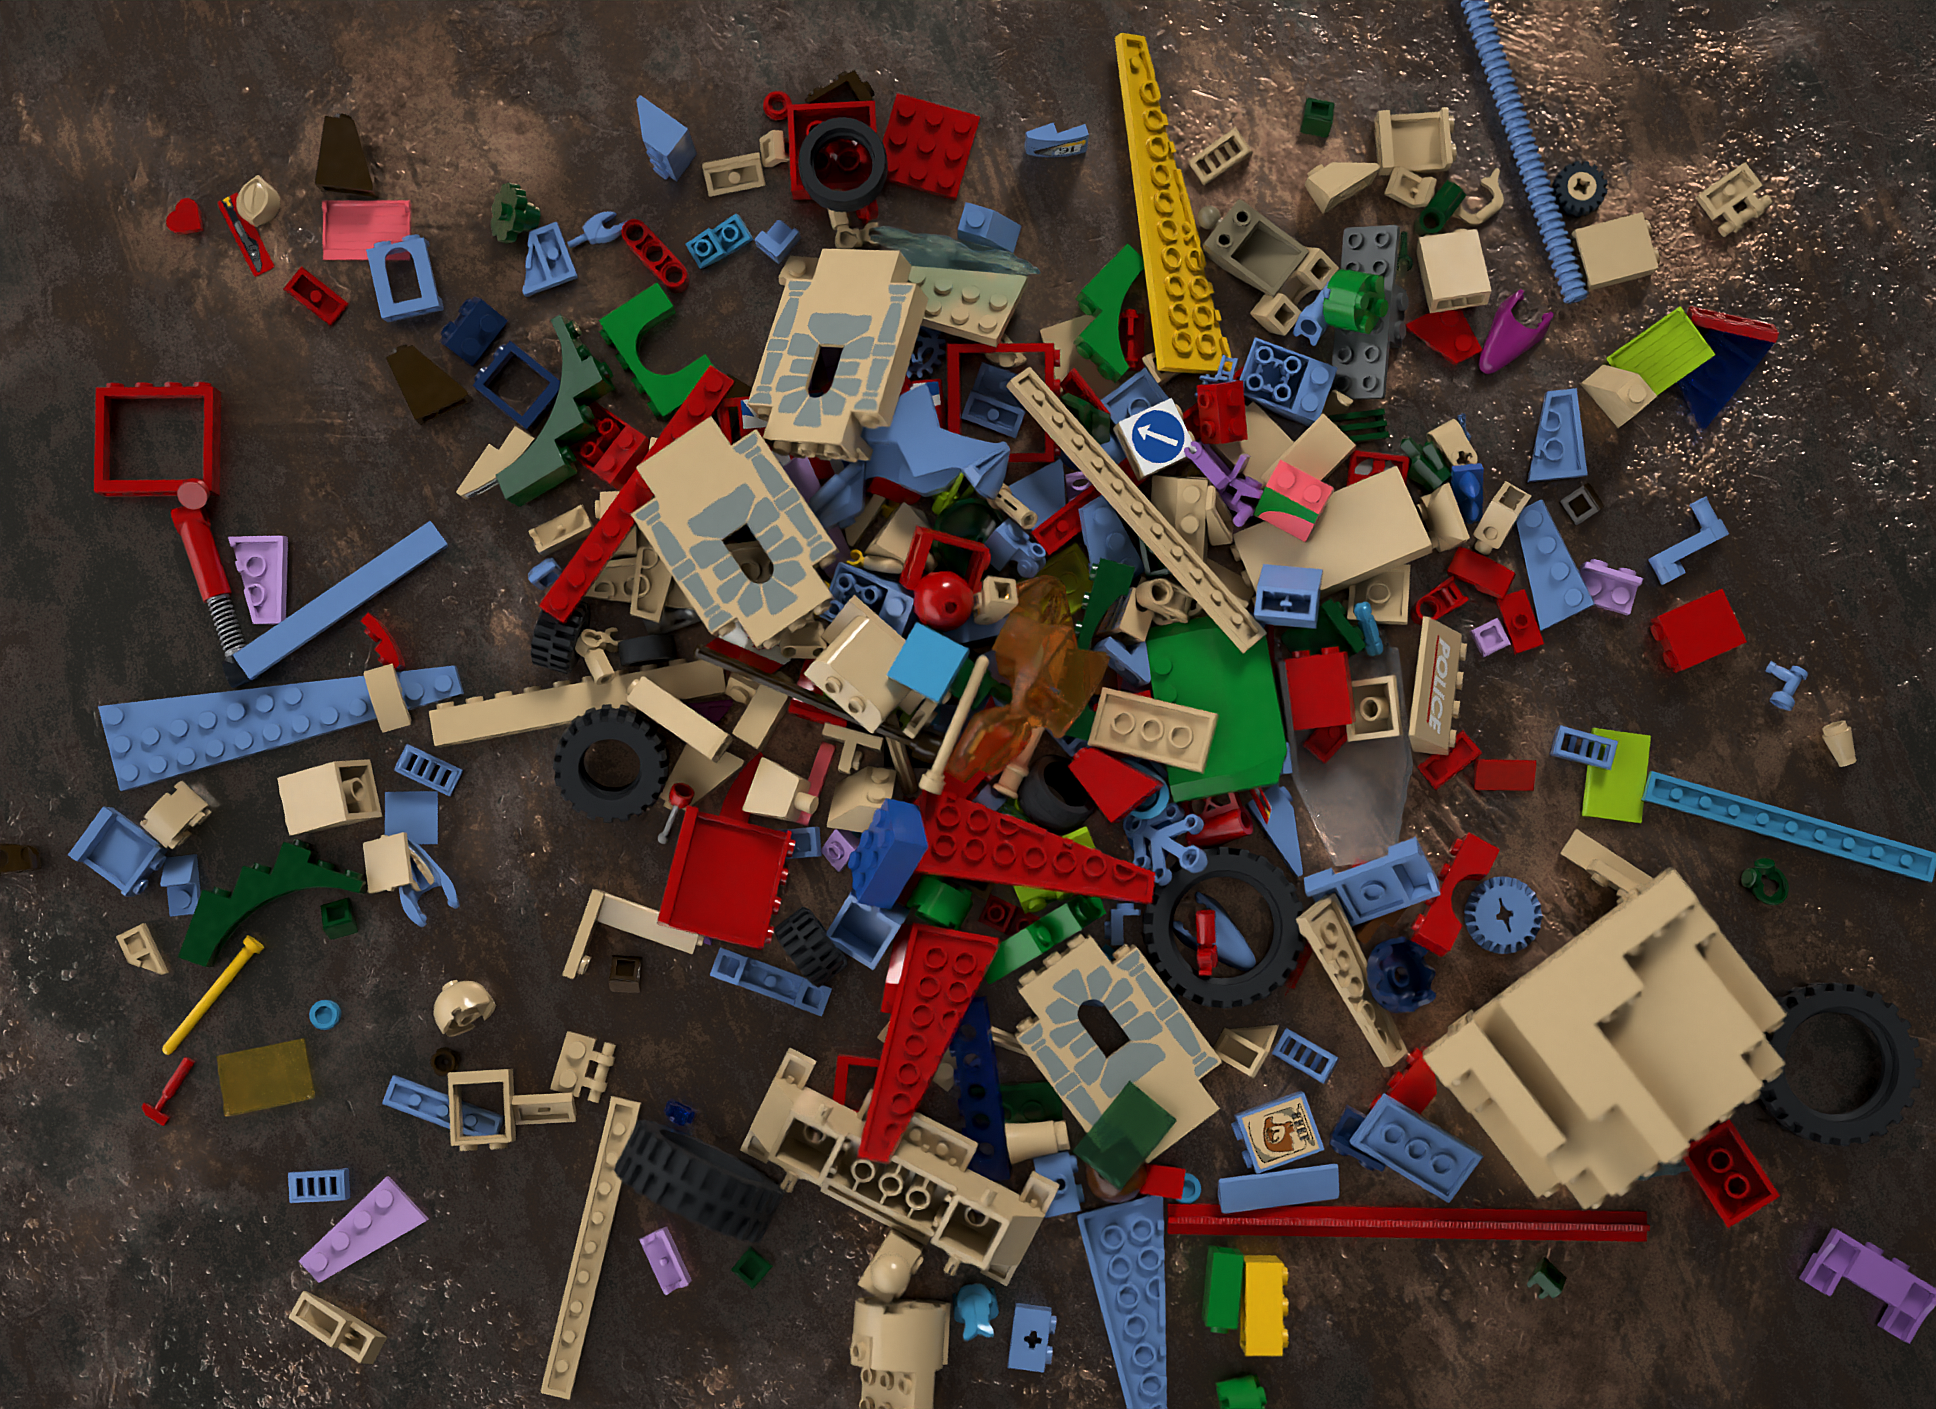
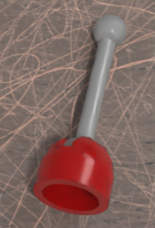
(678, 802)

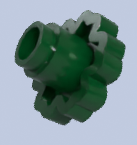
(512, 213)

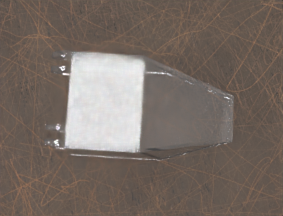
(1364, 785)

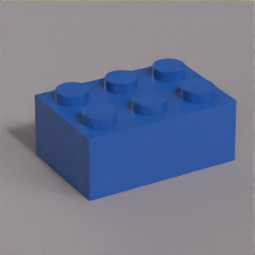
(887, 853)

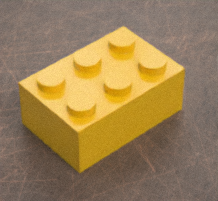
(1263, 1306)

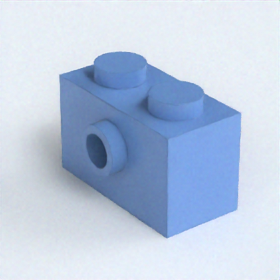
(1060, 1169)

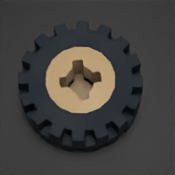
(1571, 196)

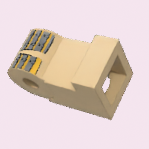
(991, 602)

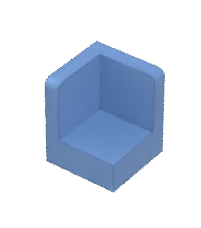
(778, 241)

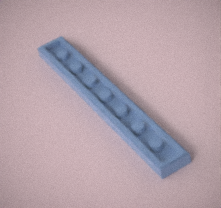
(340, 600)

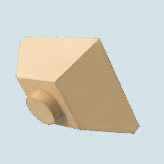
(1338, 182)

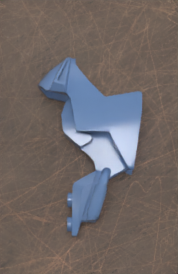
(916, 457)

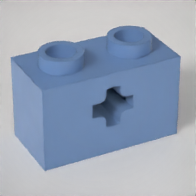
(1021, 1353)

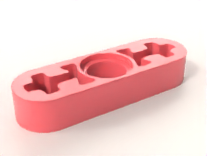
(818, 776)

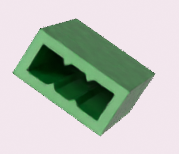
(1222, 1288)

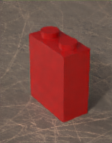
(1697, 631)
(1320, 688)

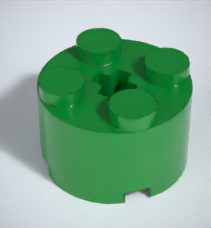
(1355, 301)
(940, 903)
(1241, 1393)

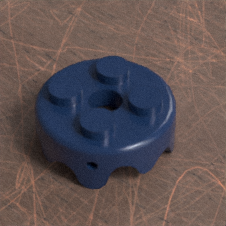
(1414, 972)

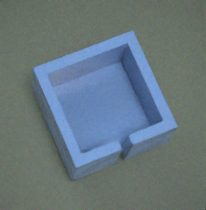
(865, 929)

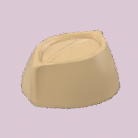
(257, 201)

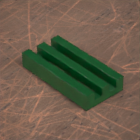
(1380, 423)

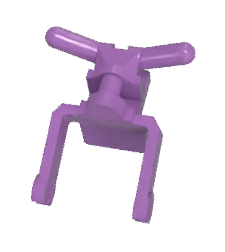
(1223, 477)

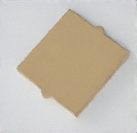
(387, 863)

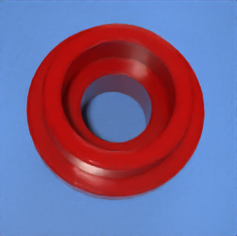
(771, 99)

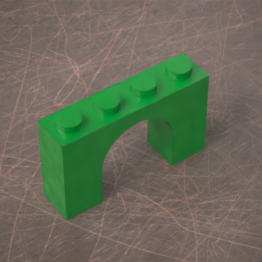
(626, 329)

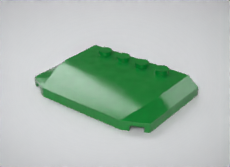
(1206, 671)

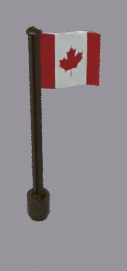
(741, 656)

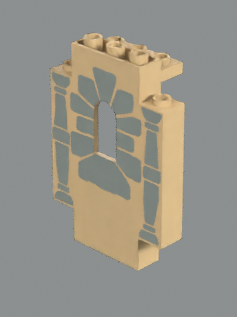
(853, 304)
(709, 492)
(1164, 1046)

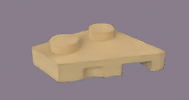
(923, 716)

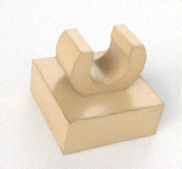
(773, 148)

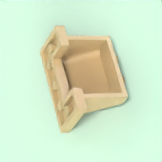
(857, 666)

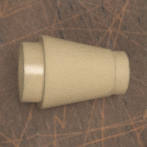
(1840, 742)

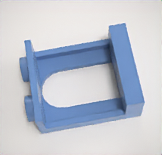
(429, 301)

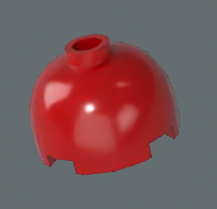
(943, 601)

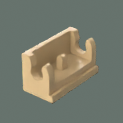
(561, 531)

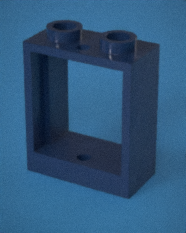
(541, 406)

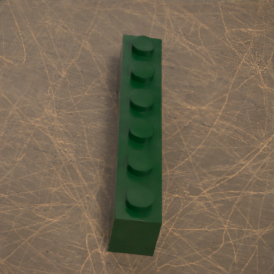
(1110, 582)

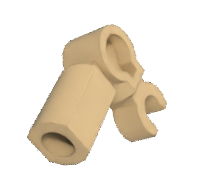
(850, 238)
(592, 647)

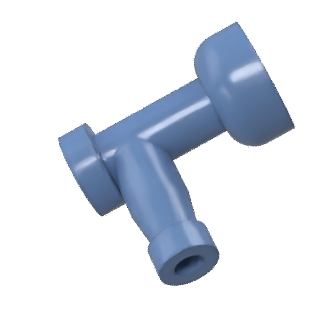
(1783, 699)

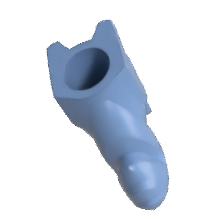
(1311, 320)

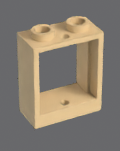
(470, 1143)

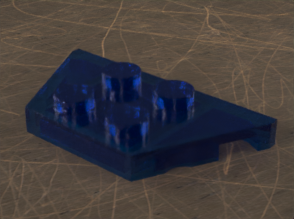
(1718, 379)

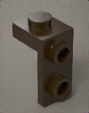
(860, 90)

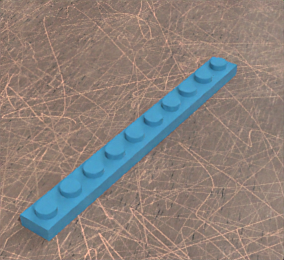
(1790, 826)

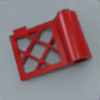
(1220, 824)

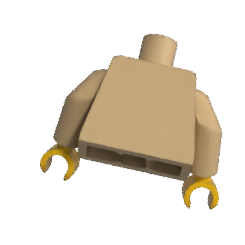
(892, 542)

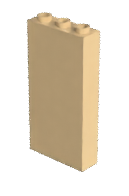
(1355, 538)

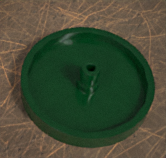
(970, 520)

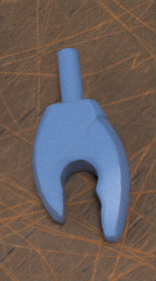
(595, 231)

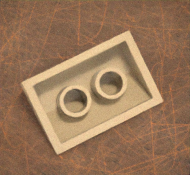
(1183, 506)

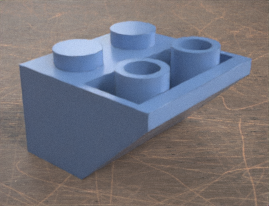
(1288, 596)

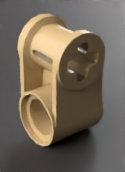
(1453, 443)
(1171, 599)

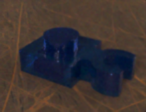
(679, 1112)

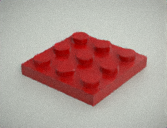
(928, 146)

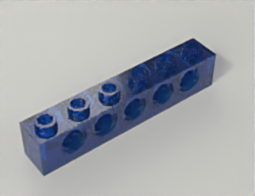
(997, 1165)

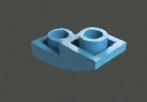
(719, 242)

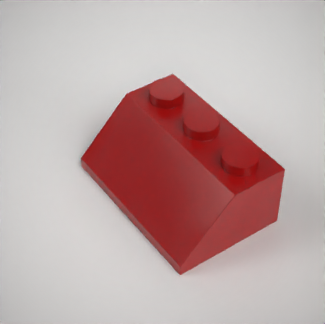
(1729, 1173)

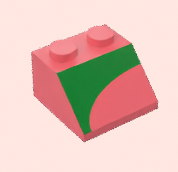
(1293, 500)

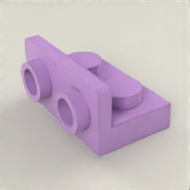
(1610, 587)

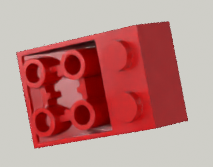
(612, 449)

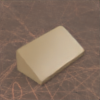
(734, 174)

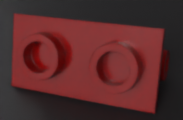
(1132, 338)

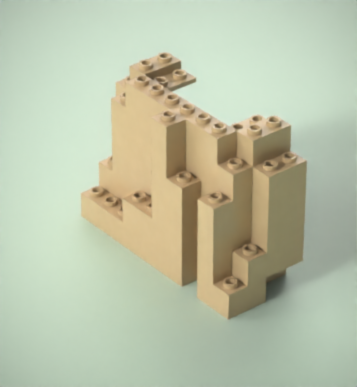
(1615, 1047)

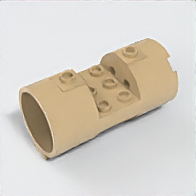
(899, 1350)

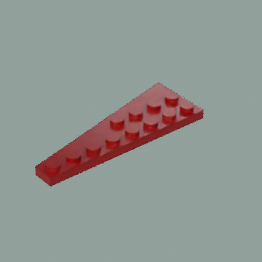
(994, 847)
(931, 1000)

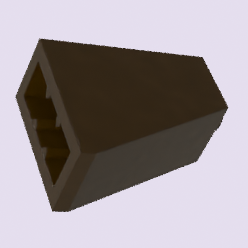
(344, 159)
(425, 385)

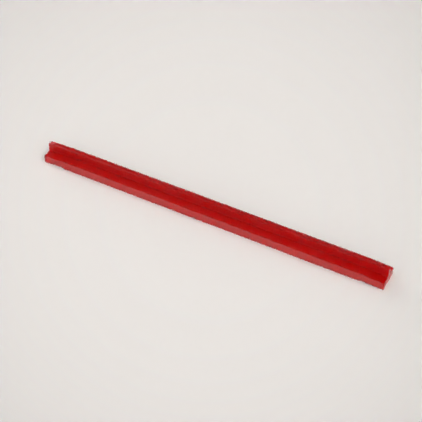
(1411, 1222)

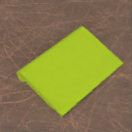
(1664, 351)
(1618, 791)

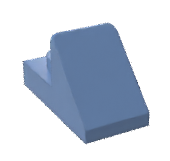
(1129, 664)
(182, 884)

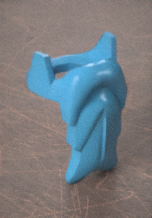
(975, 1308)

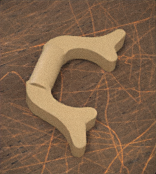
(1478, 218)

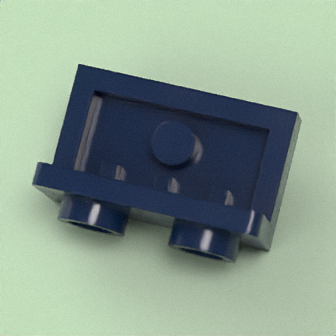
(472, 330)
(1342, 1133)

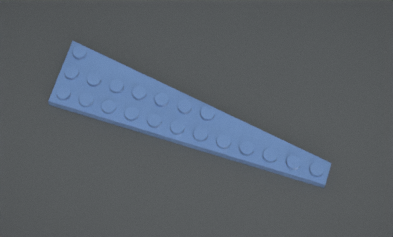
(195, 732)

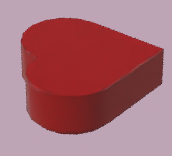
(185, 218)

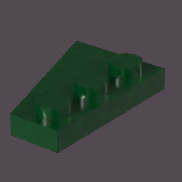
(1026, 1102)

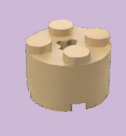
(175, 815)

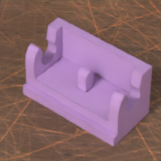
(665, 1260)

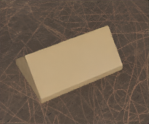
(1317, 450)

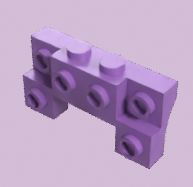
(1890, 1281)

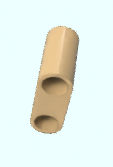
(804, 642)

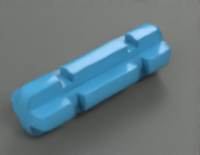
(1369, 628)

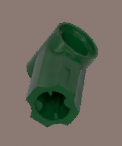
(1440, 208)

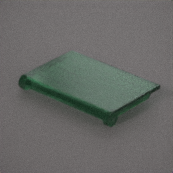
(1124, 1136)

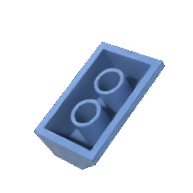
(666, 140)

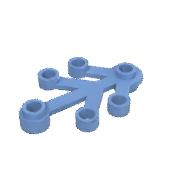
(1190, 857)

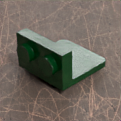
(1330, 631)

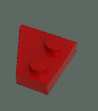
(1447, 333)

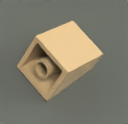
(329, 796)

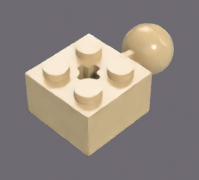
(891, 1266)

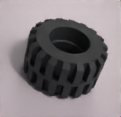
(555, 643)
(810, 947)

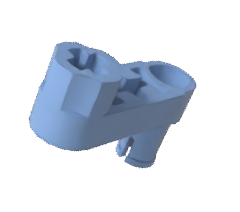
(1667, 563)

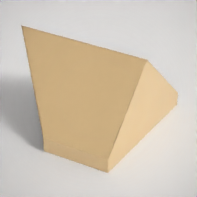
(1245, 1047)

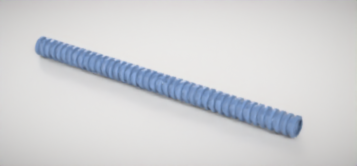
(1525, 150)

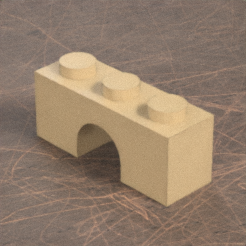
(1281, 312)

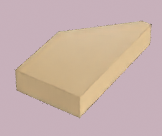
(141, 949)

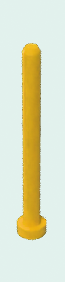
(251, 946)

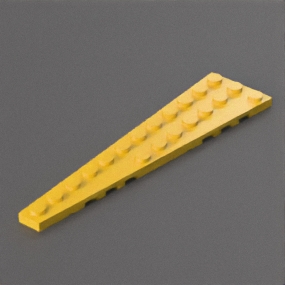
(1174, 264)

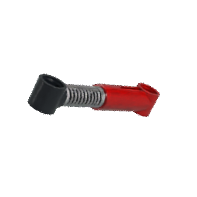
(207, 567)

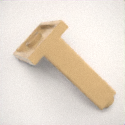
(627, 917)

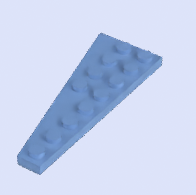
(1128, 1272)

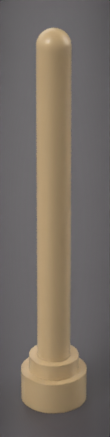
(933, 779)

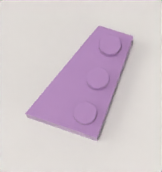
(264, 575)

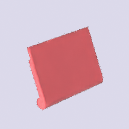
(356, 225)

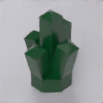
(1427, 464)

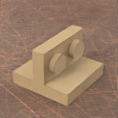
(852, 740)

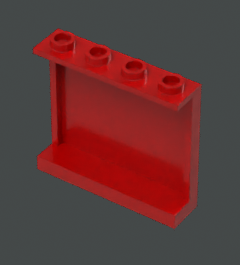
(725, 879)

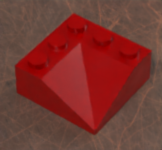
(839, 164)

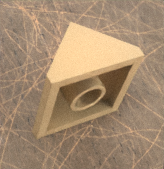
(1375, 709)

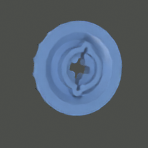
(1493, 933)

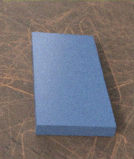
(1416, 1148)

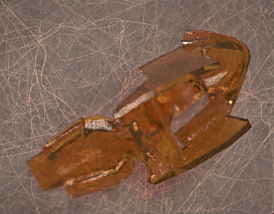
(1034, 653)

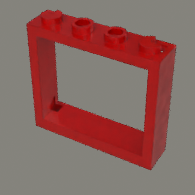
(1052, 360)
(142, 390)

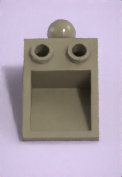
(1254, 248)

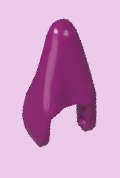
(1508, 337)

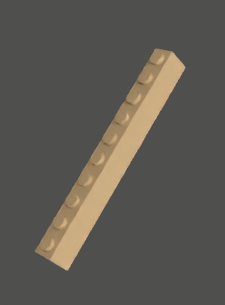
(565, 701)

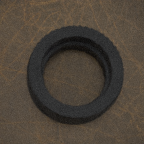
(831, 131)

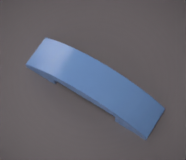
(770, 981)

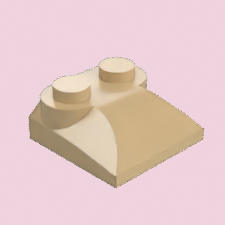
(1442, 519)

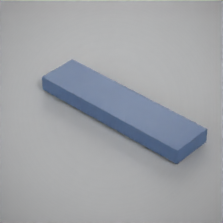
(434, 1107)

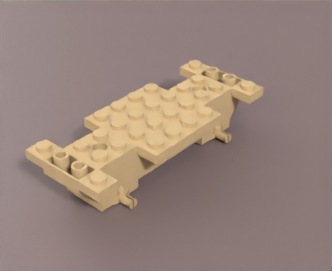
(918, 1193)

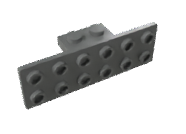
(1361, 356)

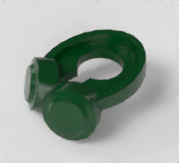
(1752, 879)

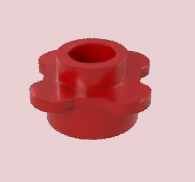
(868, 212)

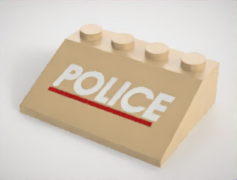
(1436, 688)

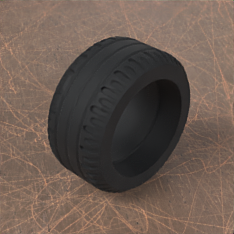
(1043, 806)

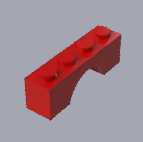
(1438, 925)

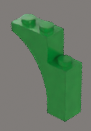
(1103, 301)
(1044, 934)

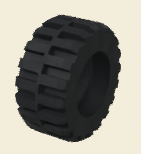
(604, 800)

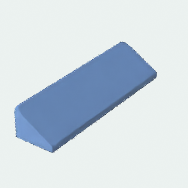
(1278, 1188)

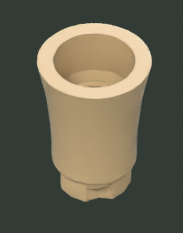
(1035, 1139)

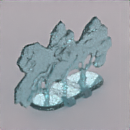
(949, 253)

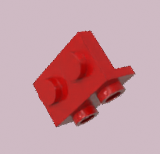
(1222, 412)

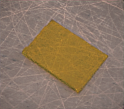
(265, 1077)

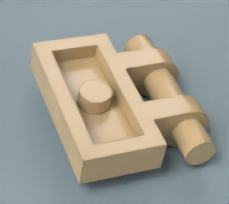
(1728, 192)
(574, 1065)

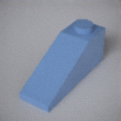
(1281, 827)

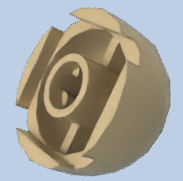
(461, 1005)

